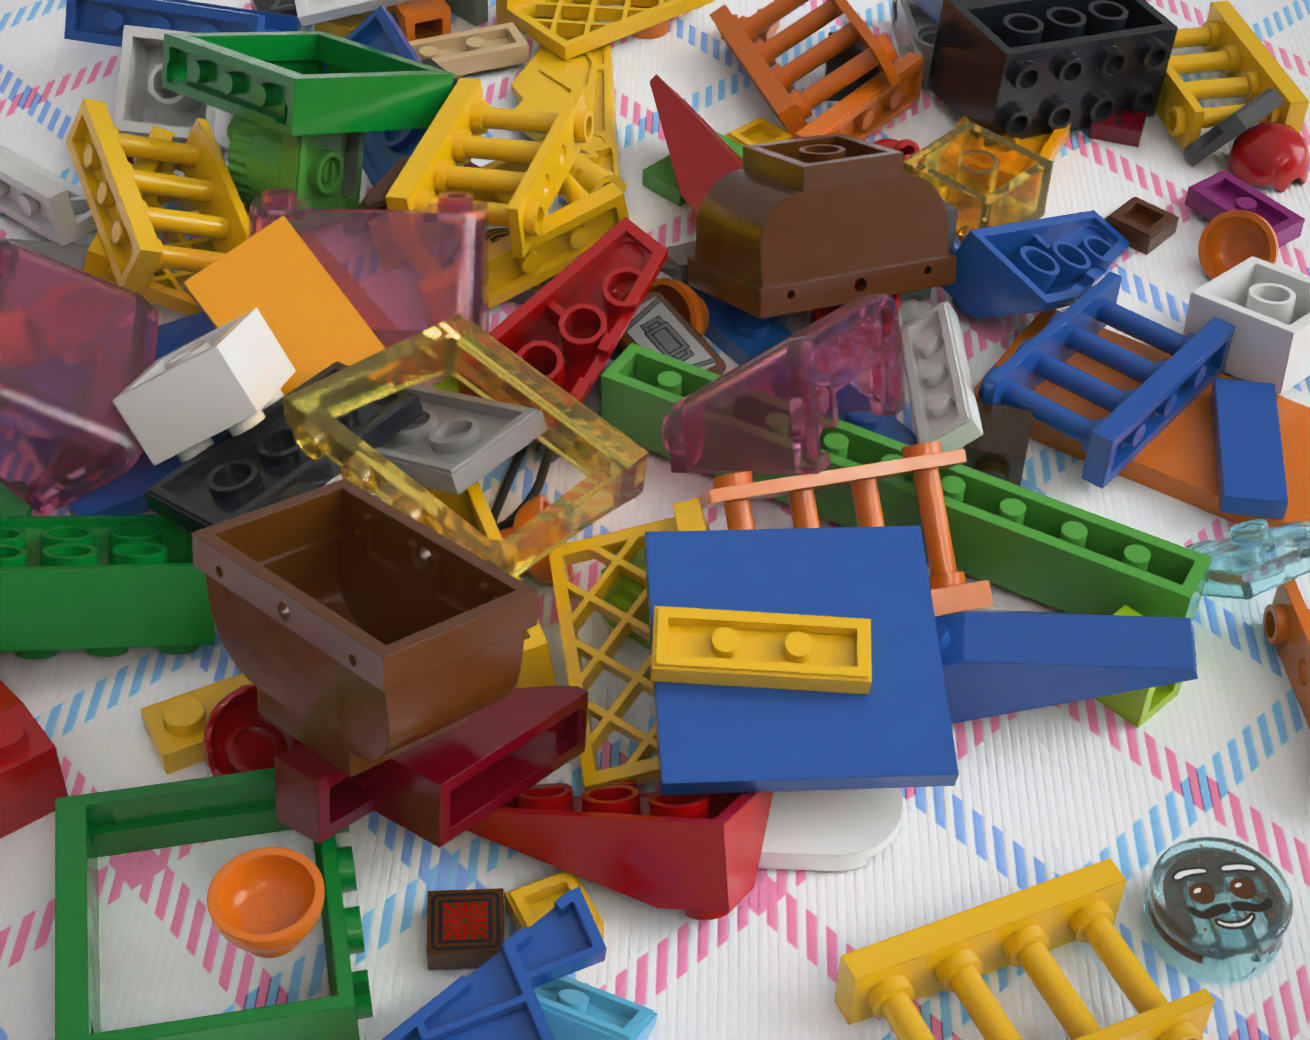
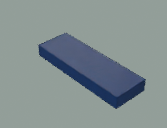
(1248, 449)

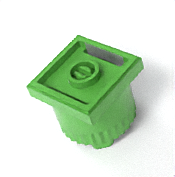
(319, 167)

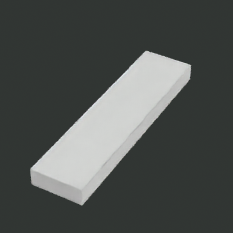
(940, 379)

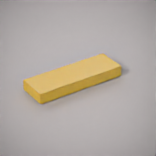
(761, 650)

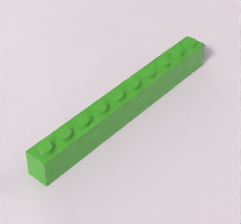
(995, 526)

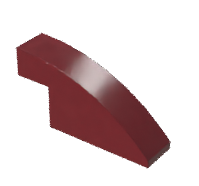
(446, 781)

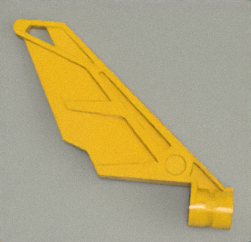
(545, 87)

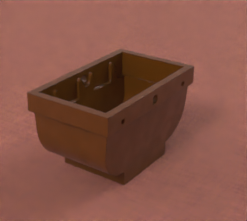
(813, 222)
(361, 622)

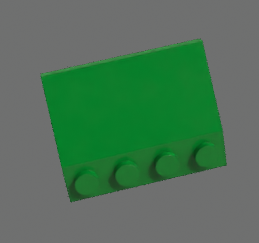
(100, 586)

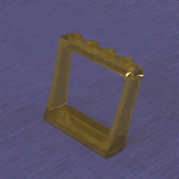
(463, 350)

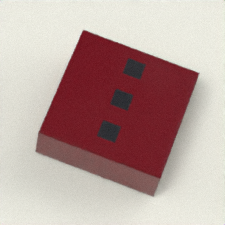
(1121, 128)

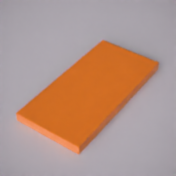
(1183, 454)

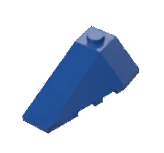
(1033, 264)
(1043, 659)

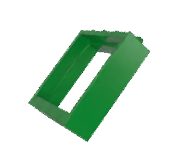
(282, 83)
(177, 816)

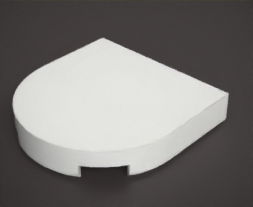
(830, 828)

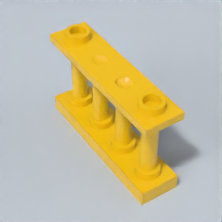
(1245, 63)
(456, 138)
(128, 222)
(564, 236)
(1016, 932)

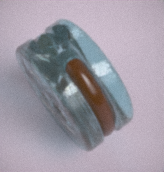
(1216, 910)

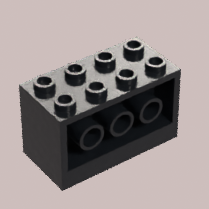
(1049, 62)

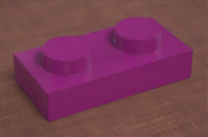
(1226, 193)

